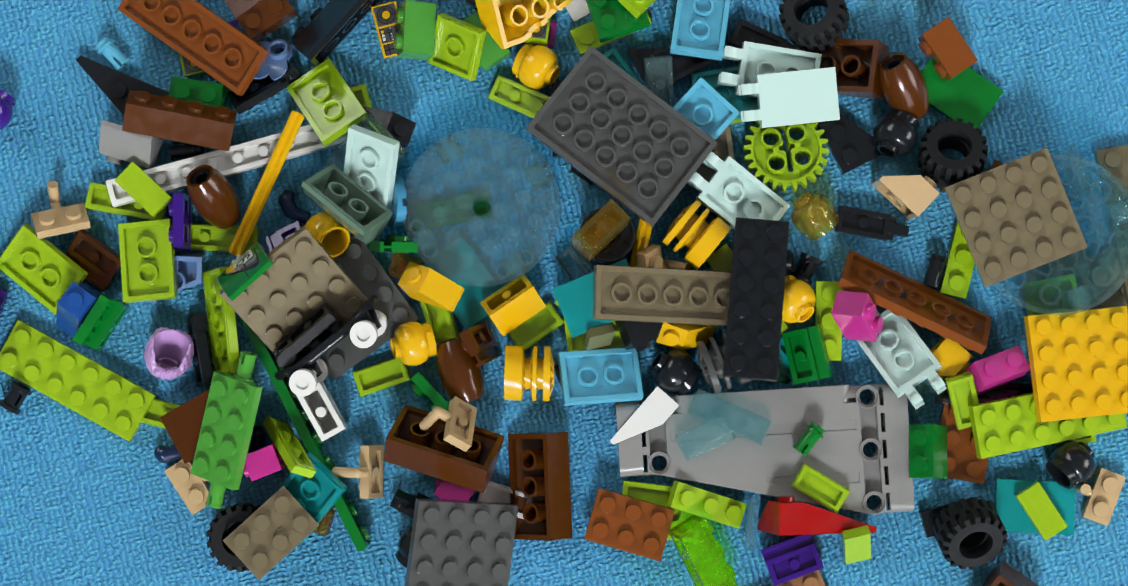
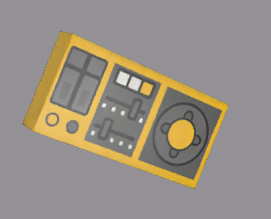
(386, 27)

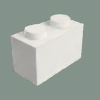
(323, 412)

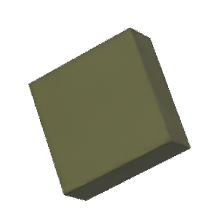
(599, 337)

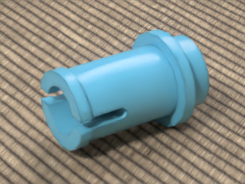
(112, 53)

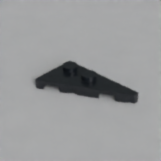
(682, 65)
(116, 84)
(848, 144)

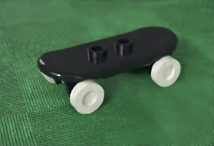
(311, 369)

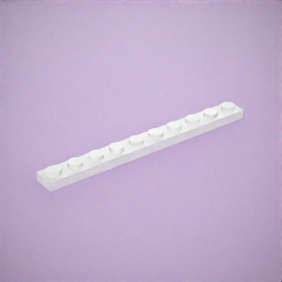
(236, 160)

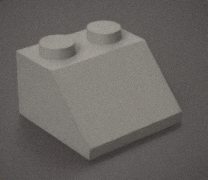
(128, 146)

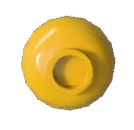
(536, 66)
(329, 233)
(798, 300)
(413, 343)

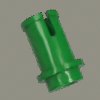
(809, 438)

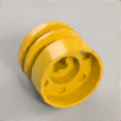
(696, 234)
(528, 373)

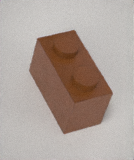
(946, 49)

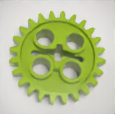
(763, 154)

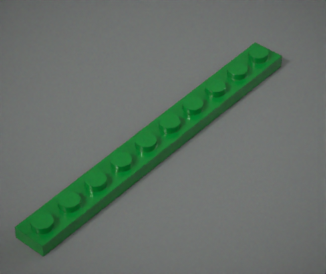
(310, 439)

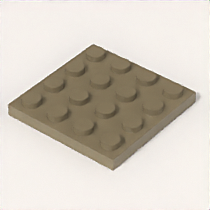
(1016, 217)
(295, 288)

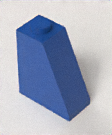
(75, 306)

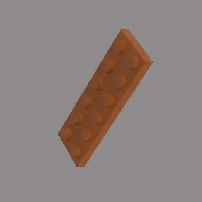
(201, 38)
(916, 302)

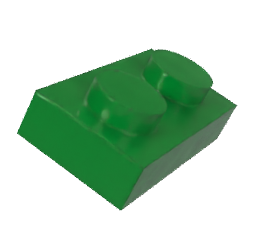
(422, 387)

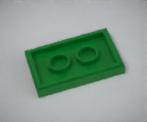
(963, 96)

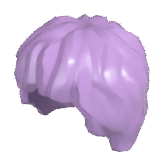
(169, 353)

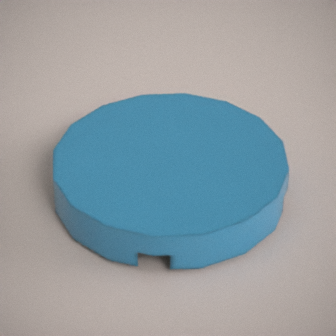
(399, 211)

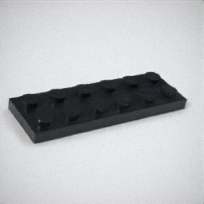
(756, 299)

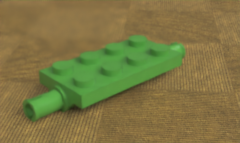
(227, 429)

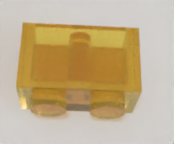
(600, 230)

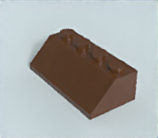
(179, 120)
(431, 455)
(541, 471)

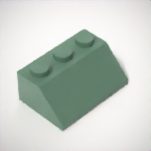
(347, 203)

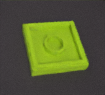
(457, 46)

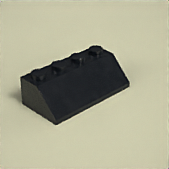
(330, 27)

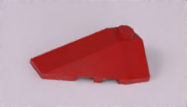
(799, 518)

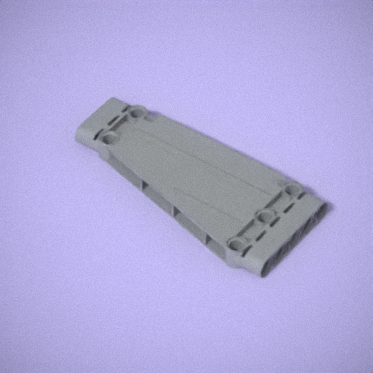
(775, 462)

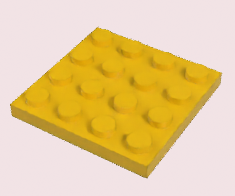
(1079, 363)

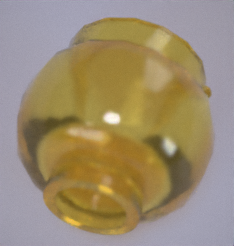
(814, 215)

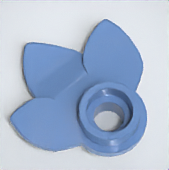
(275, 63)

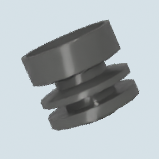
(712, 364)

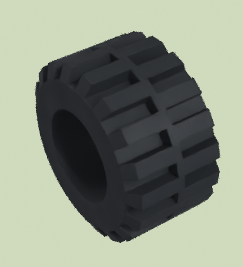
(815, 34)
(954, 136)
(219, 531)
(970, 533)

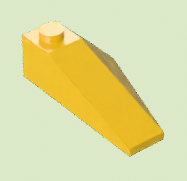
(515, 20)

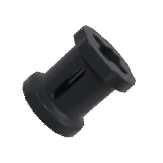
(805, 260)
(15, 397)

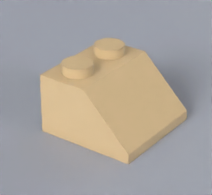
(907, 193)

